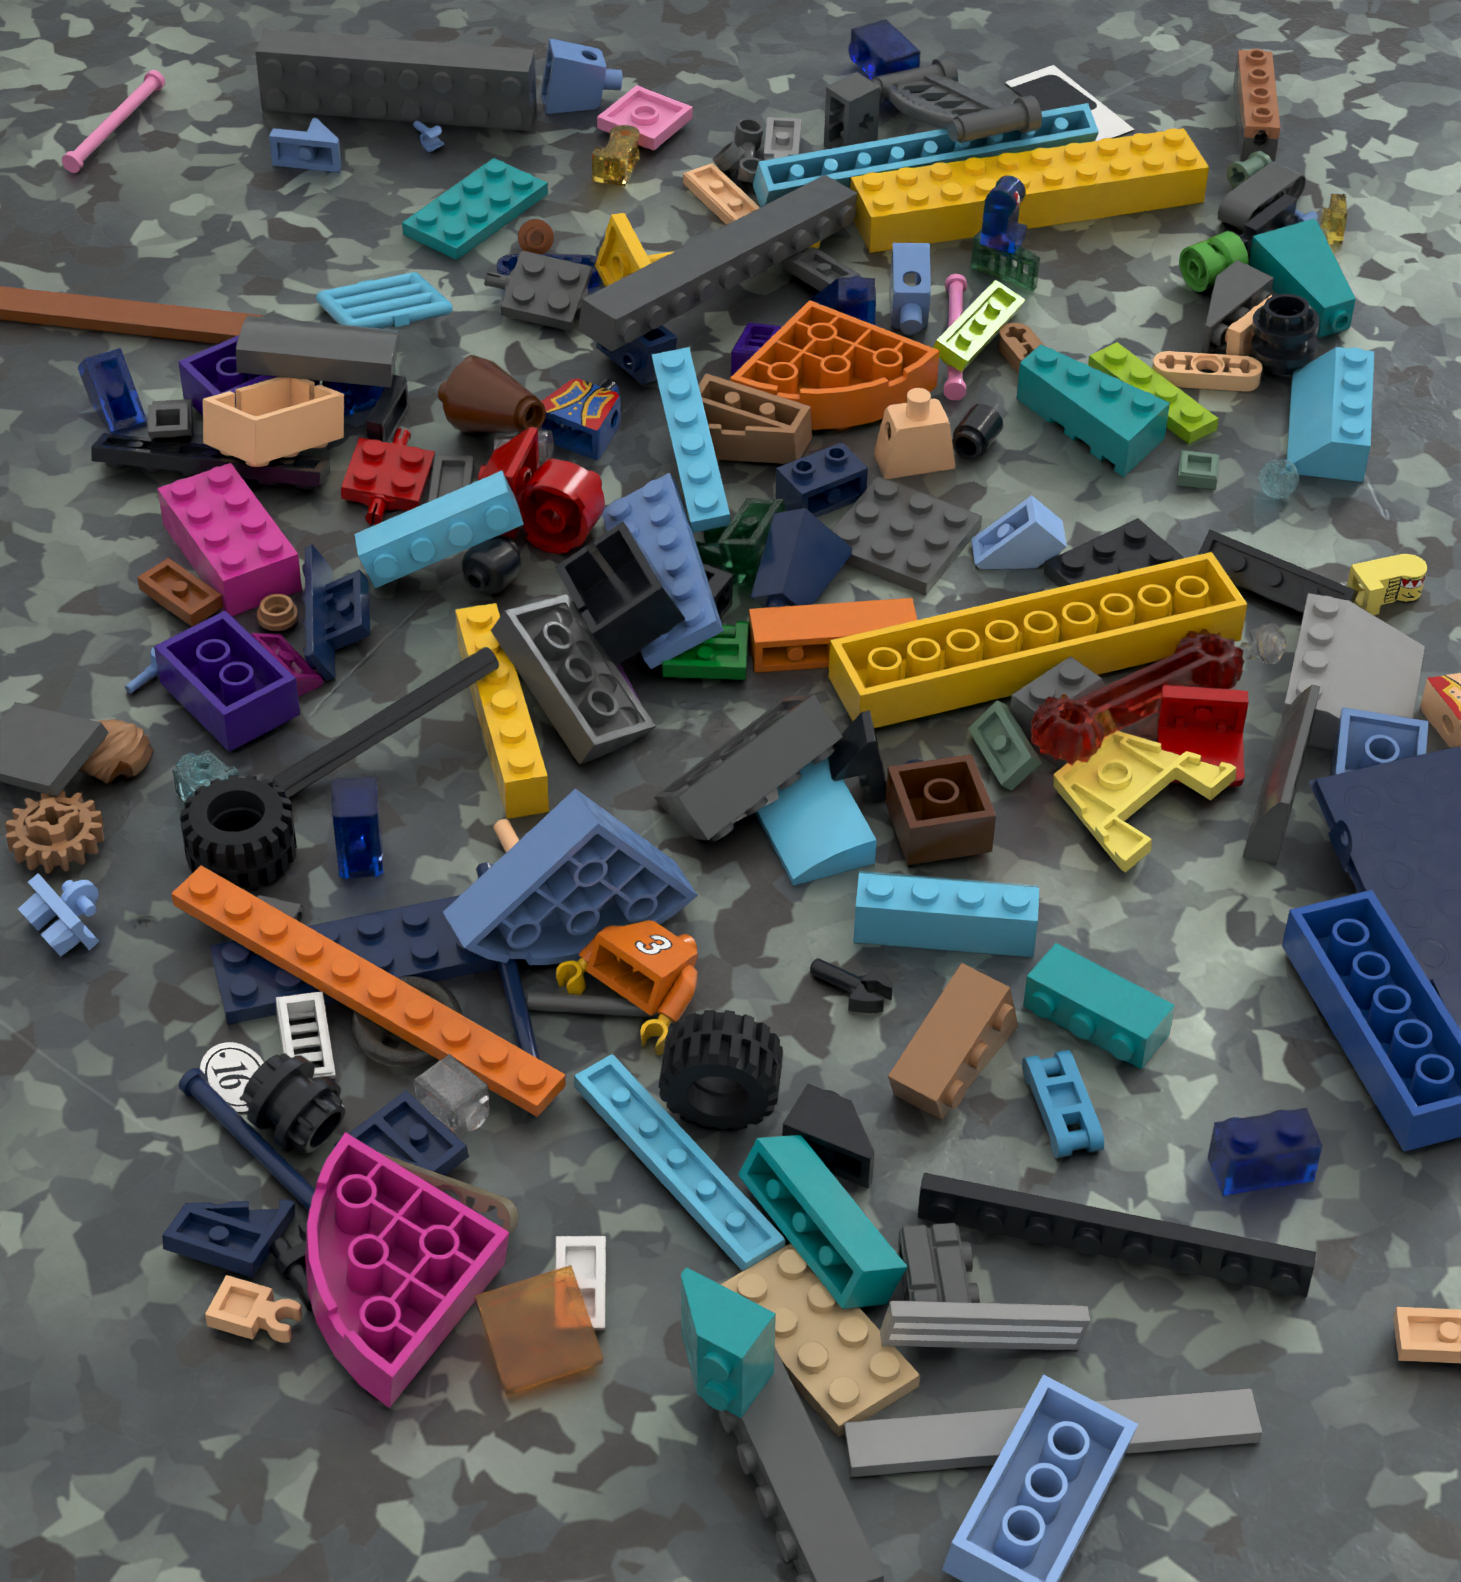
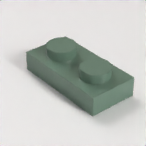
(1004, 745)

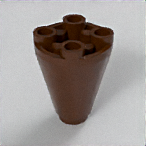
(488, 400)

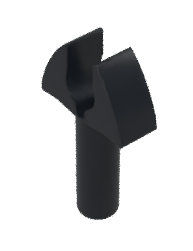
(859, 986)

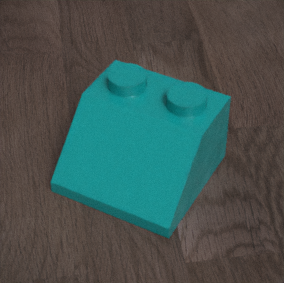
(725, 1343)

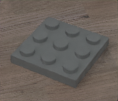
(905, 534)

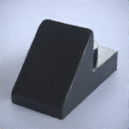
(860, 756)

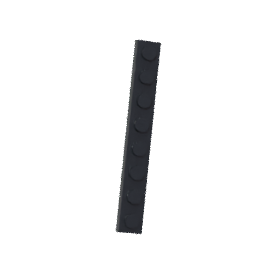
(1116, 1234)

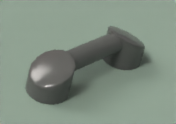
(749, 136)

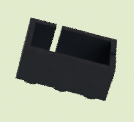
(627, 606)

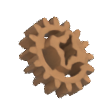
(54, 831)

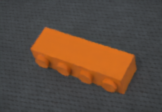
(802, 634)

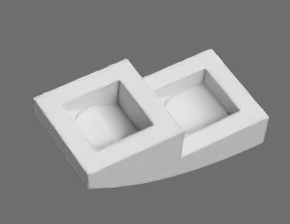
(588, 1262)

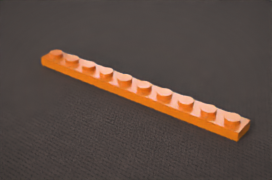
(369, 990)

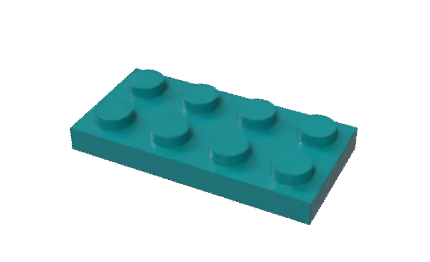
(475, 208)

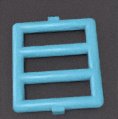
(385, 302)

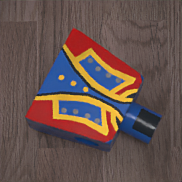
(583, 416)

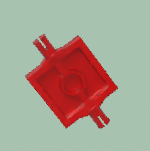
(387, 475)

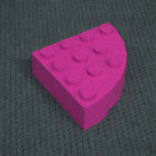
(391, 1265)

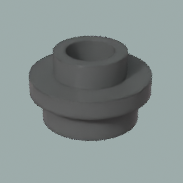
(729, 157)

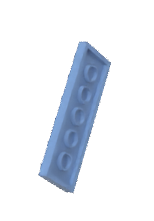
(663, 530)

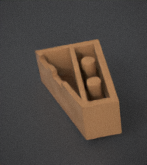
(754, 423)
(954, 1042)

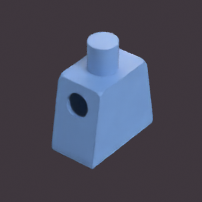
(575, 78)
(910, 304)

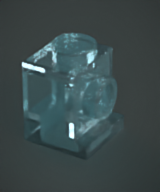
(198, 771)

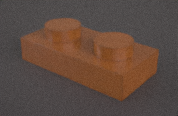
(180, 592)

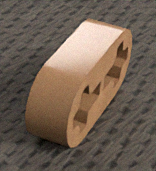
(1017, 342)

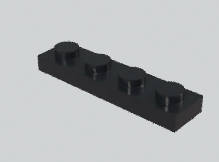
(1271, 575)

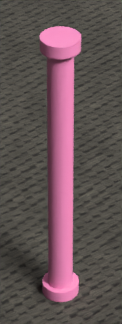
(74, 159)
(955, 286)

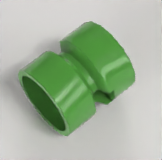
(1208, 258)

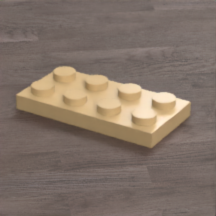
(826, 1349)

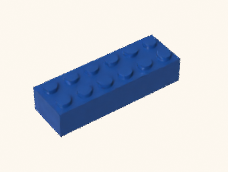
(1381, 1014)

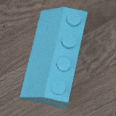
(1332, 415)
(946, 914)

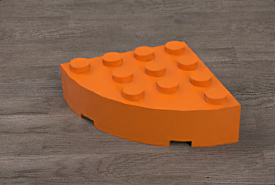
(839, 367)

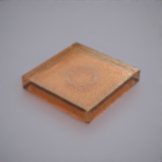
(538, 1329)

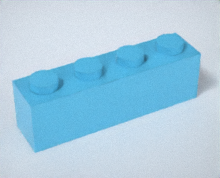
(438, 529)

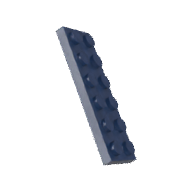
(398, 940)

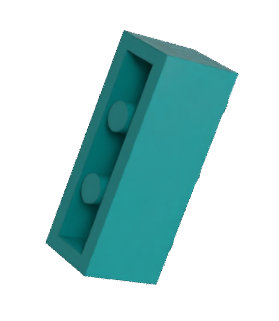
(1098, 1005)

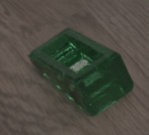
(993, 264)

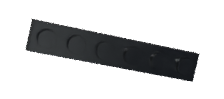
(196, 458)

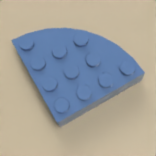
(565, 886)

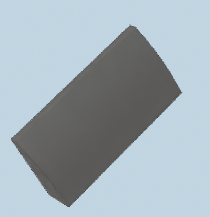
(317, 351)
(572, 677)
(1282, 779)

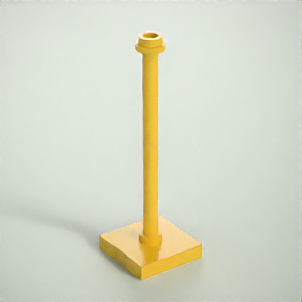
(623, 252)

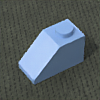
(1020, 538)

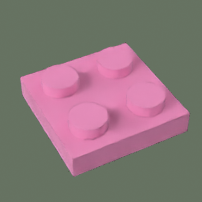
(650, 113)

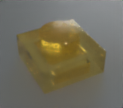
(1335, 218)

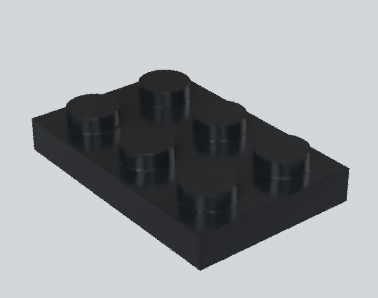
(1112, 553)

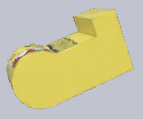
(1387, 580)

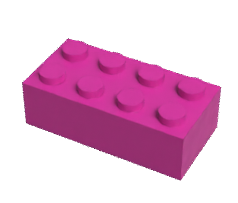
(229, 538)

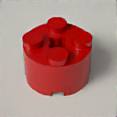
(560, 505)

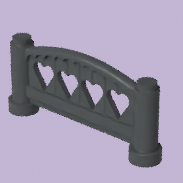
(973, 113)

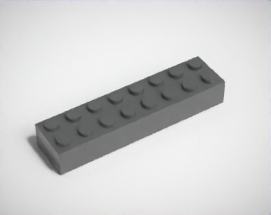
(397, 79)

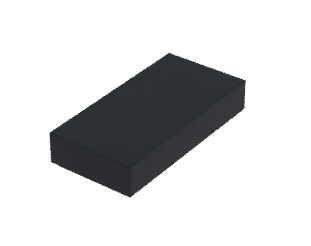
(388, 411)

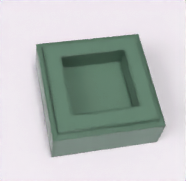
(1198, 469)

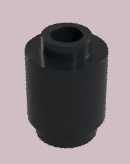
(977, 431)

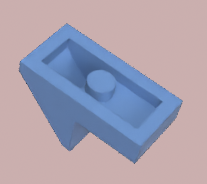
(306, 150)

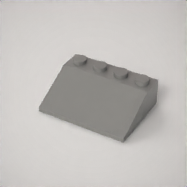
(1356, 664)

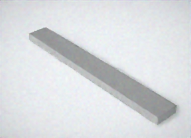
(979, 1436)

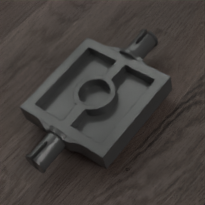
(543, 290)

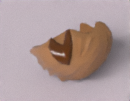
(122, 752)

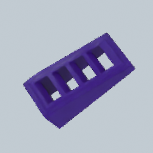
(749, 342)

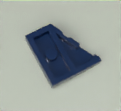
(412, 1135)
(228, 1233)

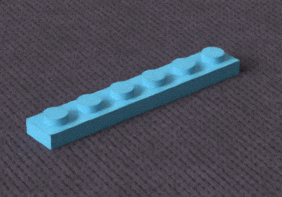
(691, 440)
(678, 1163)

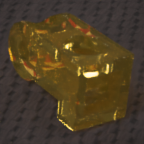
(619, 158)

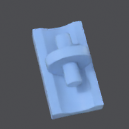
(68, 930)

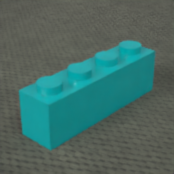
(822, 1221)

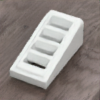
(303, 1007)

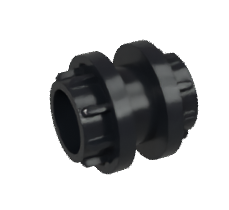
(1284, 334)
(287, 1097)

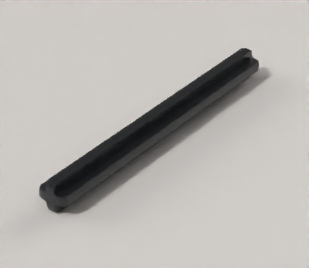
(386, 722)

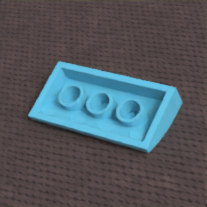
(817, 827)

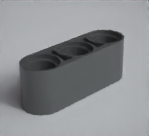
(1259, 193)

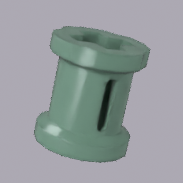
(1241, 171)

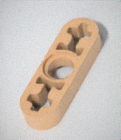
(1230, 374)

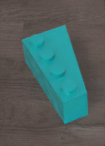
(1093, 407)

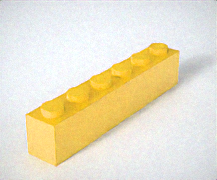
(504, 718)

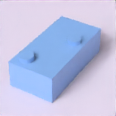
(1041, 1489)

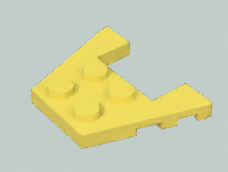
(1122, 780)

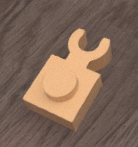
(247, 1306)

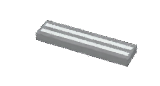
(984, 1325)

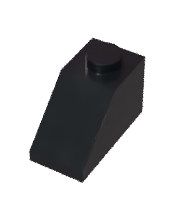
(833, 1133)

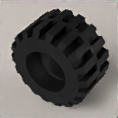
(239, 830)
(721, 1070)

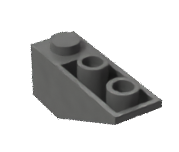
(1233, 296)

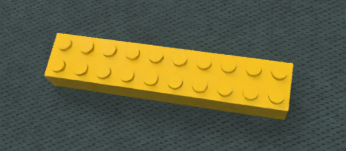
(1060, 186)
(1011, 642)

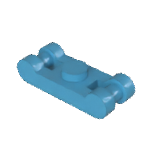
(1063, 1102)

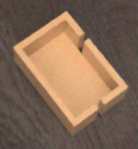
(273, 419)

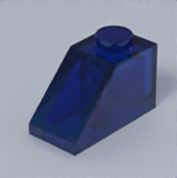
(850, 296)
(112, 390)

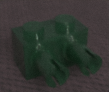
(742, 543)

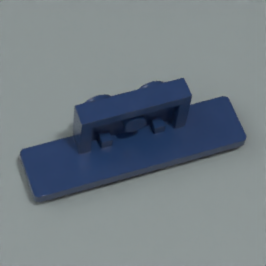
(334, 611)

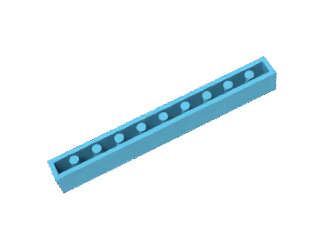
(785, 174)

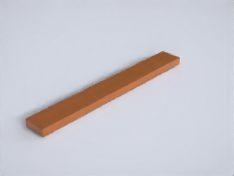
(120, 315)

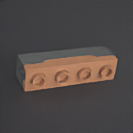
(1256, 103)

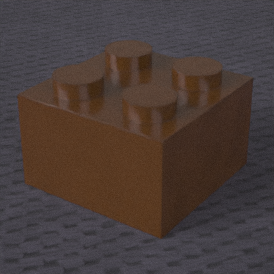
(940, 809)

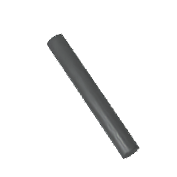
(584, 1004)

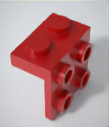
(1205, 724)

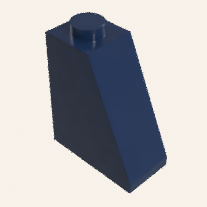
(798, 560)

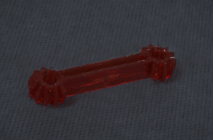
(1077, 727)

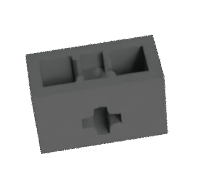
(851, 111)

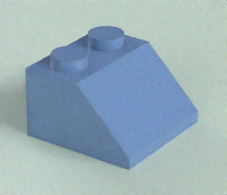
(1375, 739)

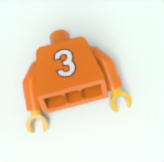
(644, 967)

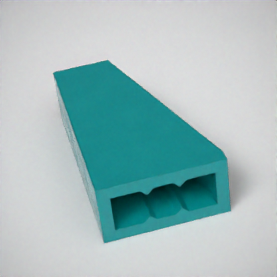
(1306, 267)

